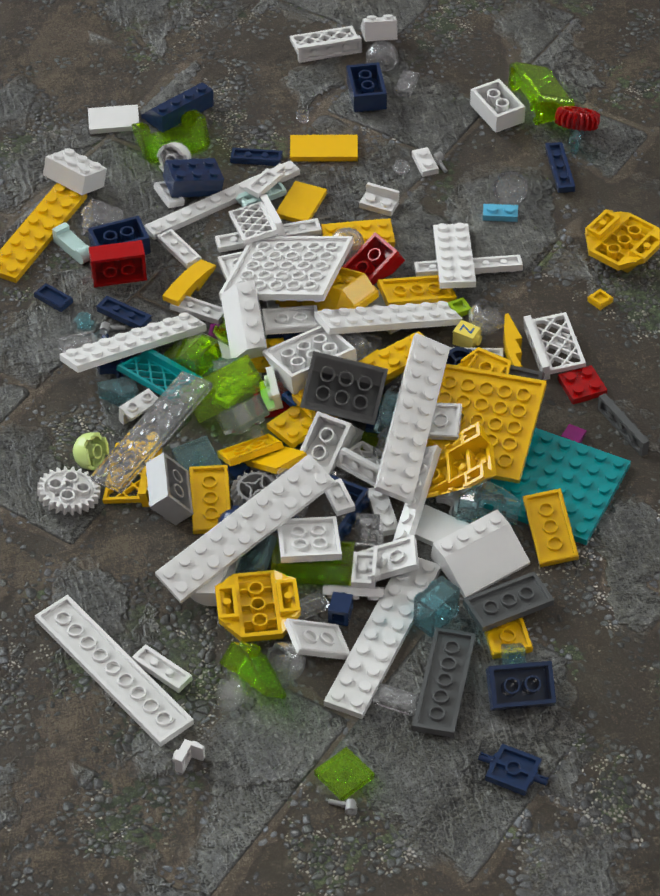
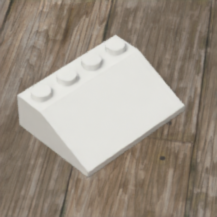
(293, 357)
(480, 554)

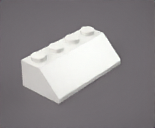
(244, 320)

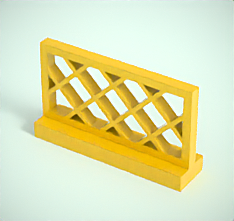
(140, 486)

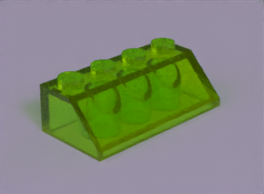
(230, 387)
(318, 572)

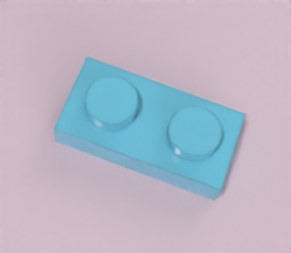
(500, 212)

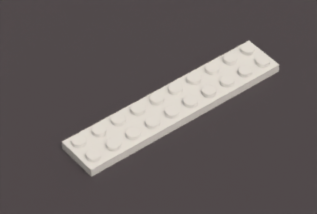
(412, 419)
(244, 528)
(379, 642)
(114, 670)

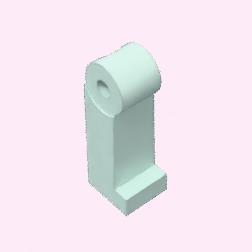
(70, 243)

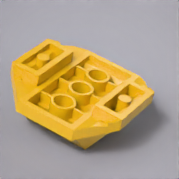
(621, 240)
(348, 291)
(257, 604)

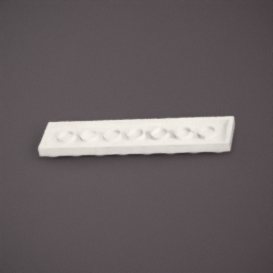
(387, 317)
(132, 342)

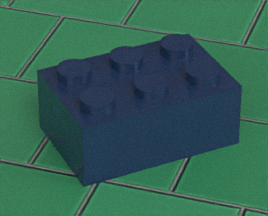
(366, 87)
(192, 177)
(120, 231)
(521, 685)

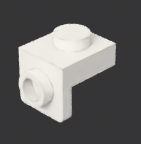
(188, 750)

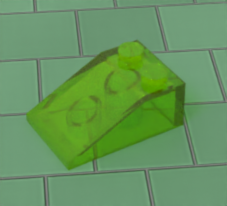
(195, 353)
(253, 668)

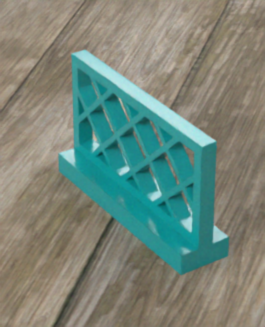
(157, 366)

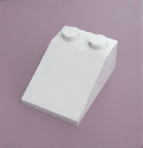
(379, 28)
(326, 439)

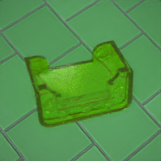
(540, 89)
(191, 134)

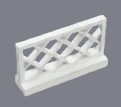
(333, 47)
(268, 216)
(539, 346)
(353, 462)

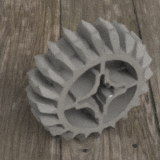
(249, 485)

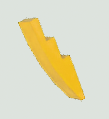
(188, 282)
(512, 342)

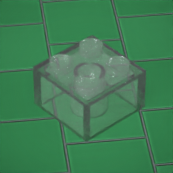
(243, 415)

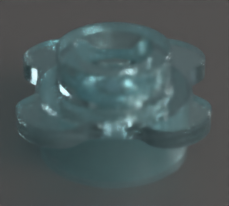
(83, 320)

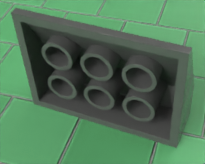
(344, 388)

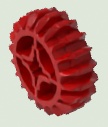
(577, 118)

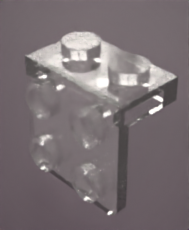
(99, 213)

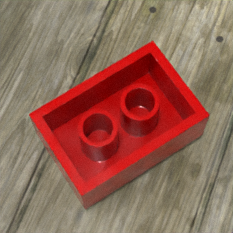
(118, 263)

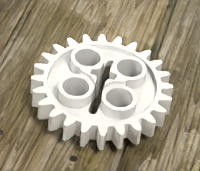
(68, 490)

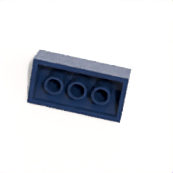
(170, 112)

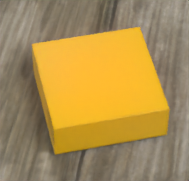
(600, 299)

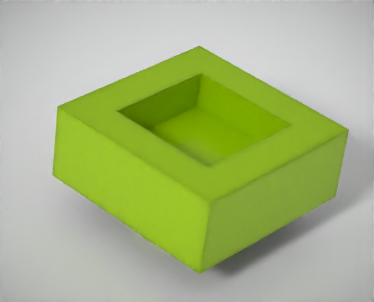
(460, 306)

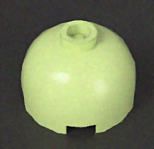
(90, 450)

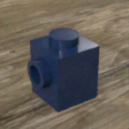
(340, 608)

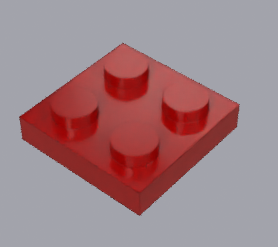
(582, 384)

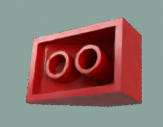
(375, 259)

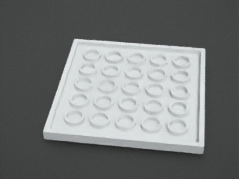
(291, 266)

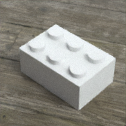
(497, 105)
(74, 171)

